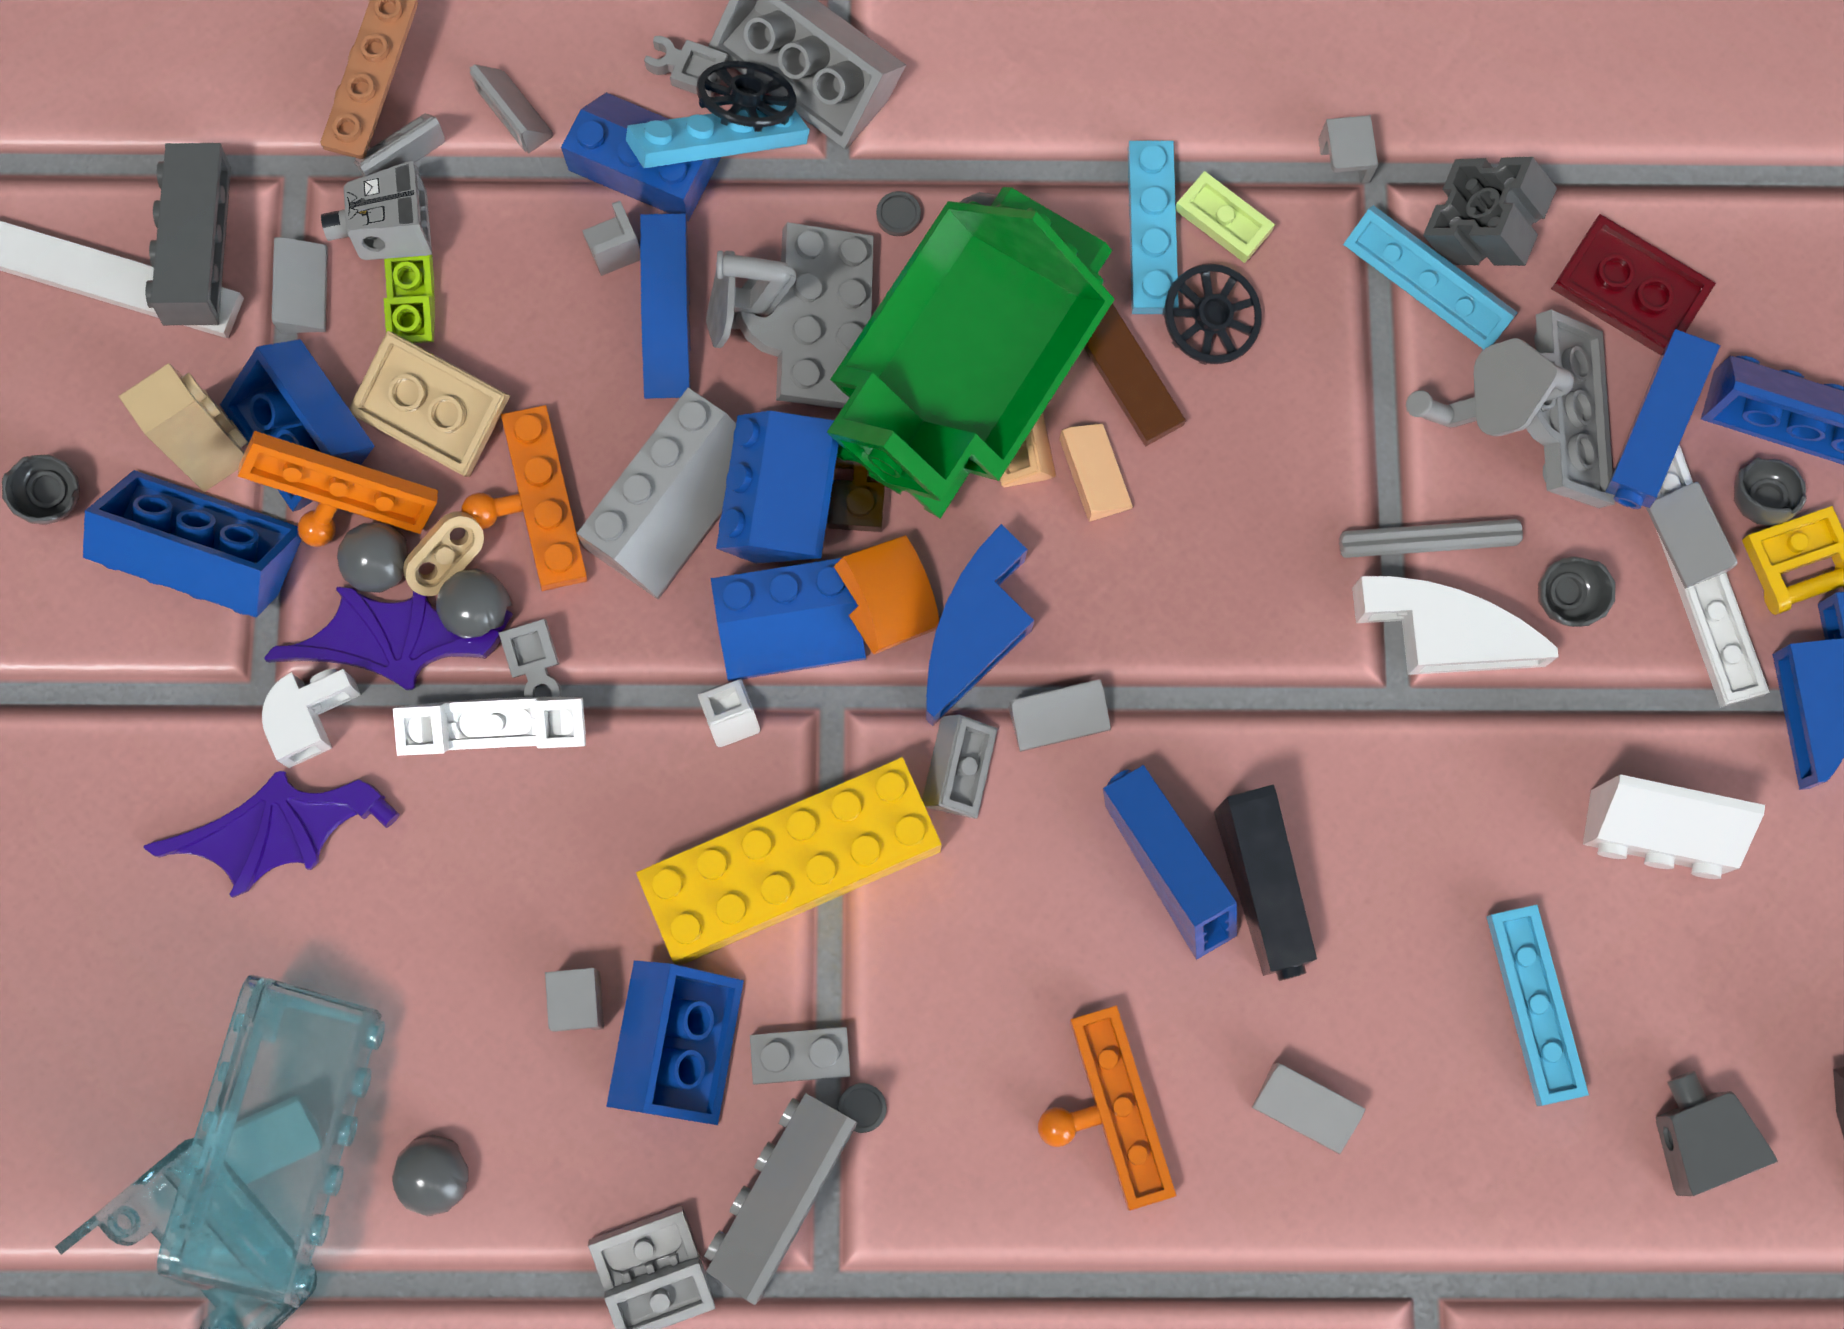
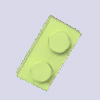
(1224, 217)

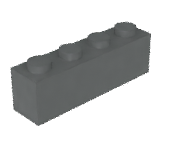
(189, 234)

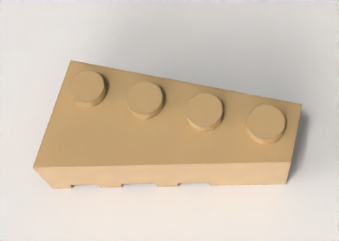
(186, 425)

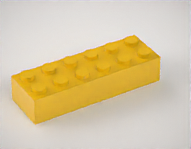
(789, 862)

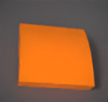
(890, 594)

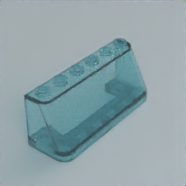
(270, 1144)

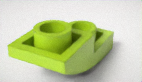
(410, 298)

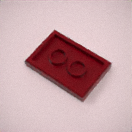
(1632, 285)

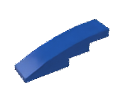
(665, 305)

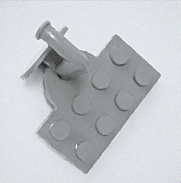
(798, 307)
(1550, 392)

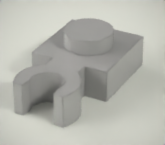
(685, 64)
(530, 653)

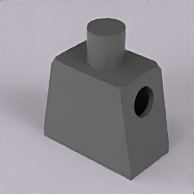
(1708, 1138)

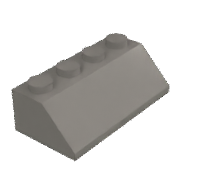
(830, 64)
(665, 496)
(780, 1197)

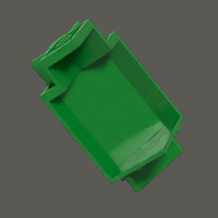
(969, 346)

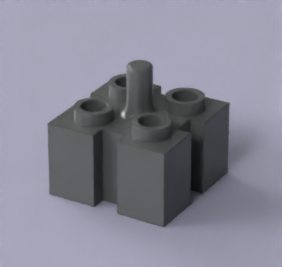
(1490, 211)

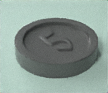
(898, 213)
(864, 1105)

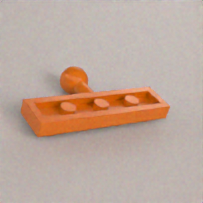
(335, 485)
(540, 498)
(1118, 1108)

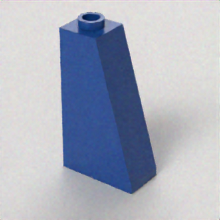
(1662, 420)
(1172, 861)

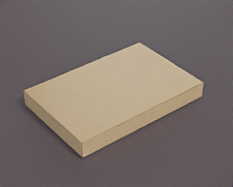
(428, 404)

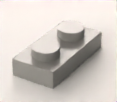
(799, 1055)

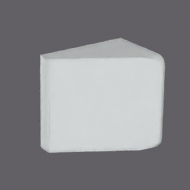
(729, 713)

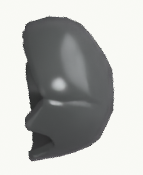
(40, 489)
(1769, 491)
(372, 557)
(1576, 591)
(472, 603)
(430, 1175)

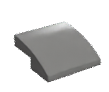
(652, 1272)

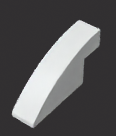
(1449, 627)

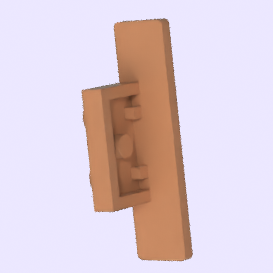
(368, 77)

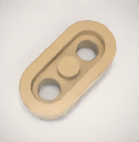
(447, 554)

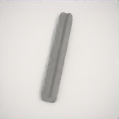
(1430, 538)

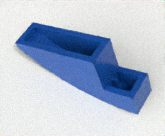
(976, 624)
(1813, 697)

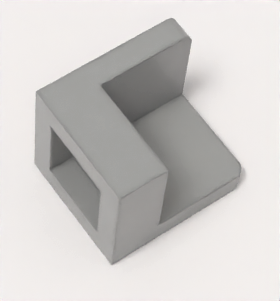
(1350, 145)
(613, 242)
(574, 1000)

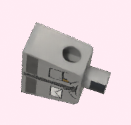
(384, 215)

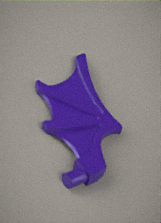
(387, 638)
(276, 829)

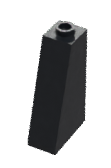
(1266, 881)

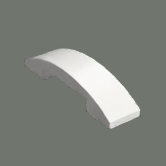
(489, 724)

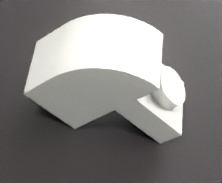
(293, 711)

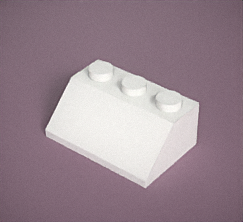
(1670, 825)

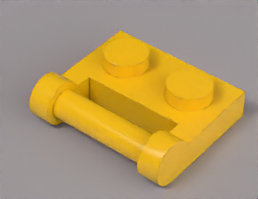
(1793, 547)

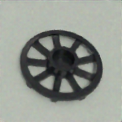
(747, 94)
(1211, 314)

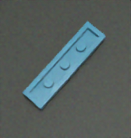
(706, 138)
(1152, 224)
(1430, 278)
(1537, 1005)

